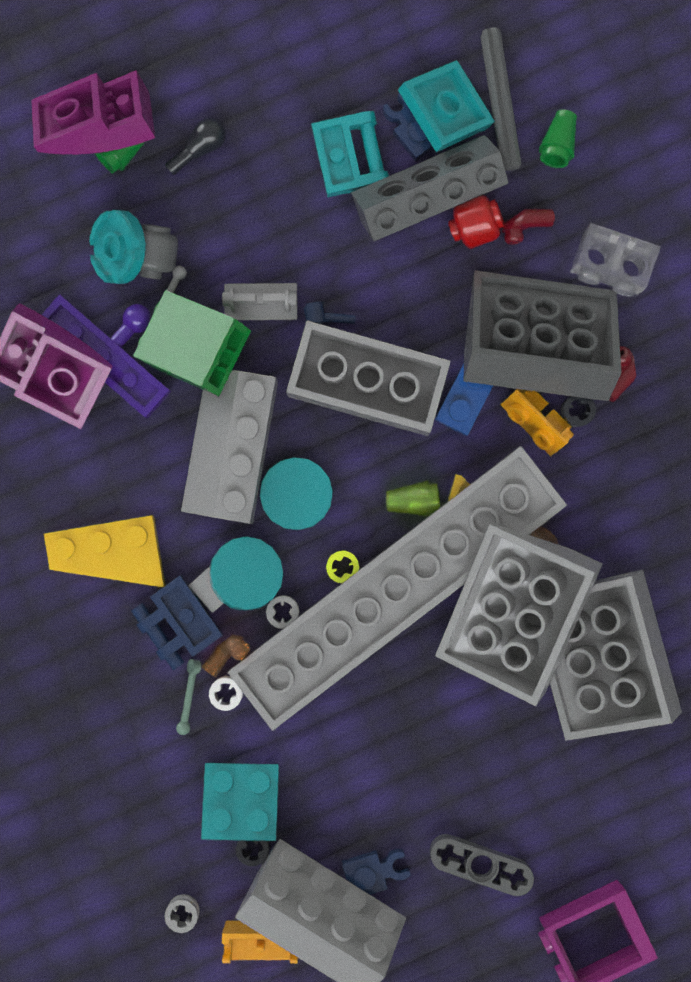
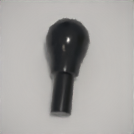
(205, 138)

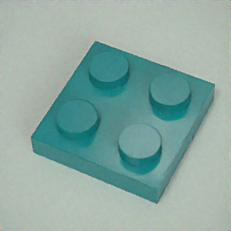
(446, 105)
(240, 802)

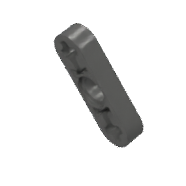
(509, 865)

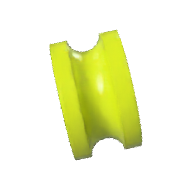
(339, 556)

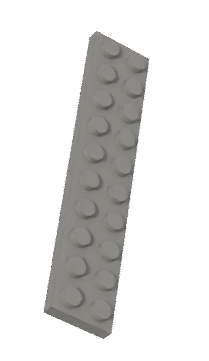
(392, 590)

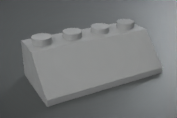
(230, 448)

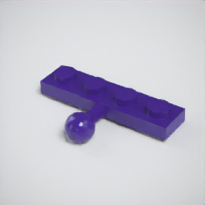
(127, 375)

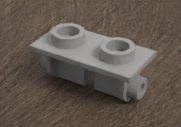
(261, 301)

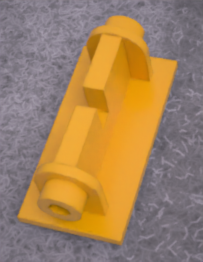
(547, 431)

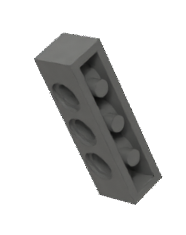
(430, 187)

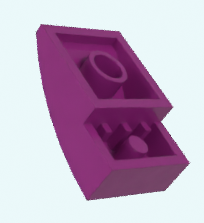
(93, 116)
(50, 366)

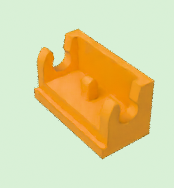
(247, 944)

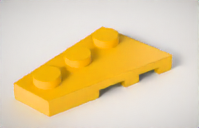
(111, 550)

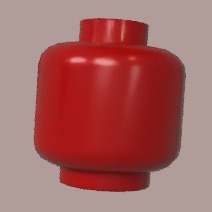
(476, 222)

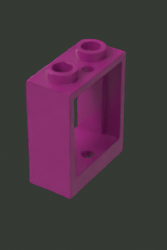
(614, 965)

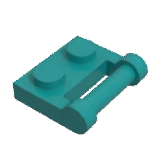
(338, 155)

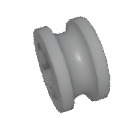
(271, 611)
(173, 920)

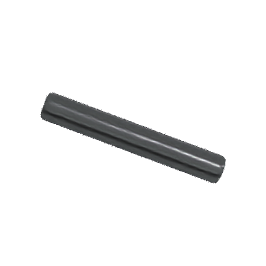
(500, 98)

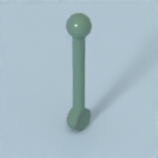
(193, 668)

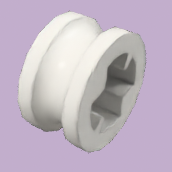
(217, 686)

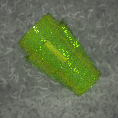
(414, 499)

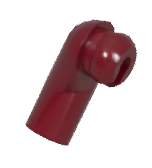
(524, 220)
(628, 373)

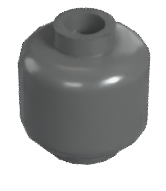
(159, 251)

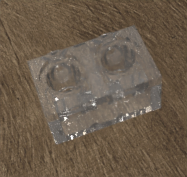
(615, 249)

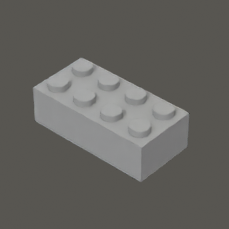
(368, 378)
(321, 917)

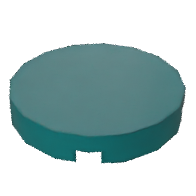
(117, 246)
(296, 493)
(246, 573)

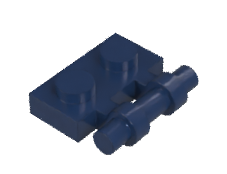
(185, 615)

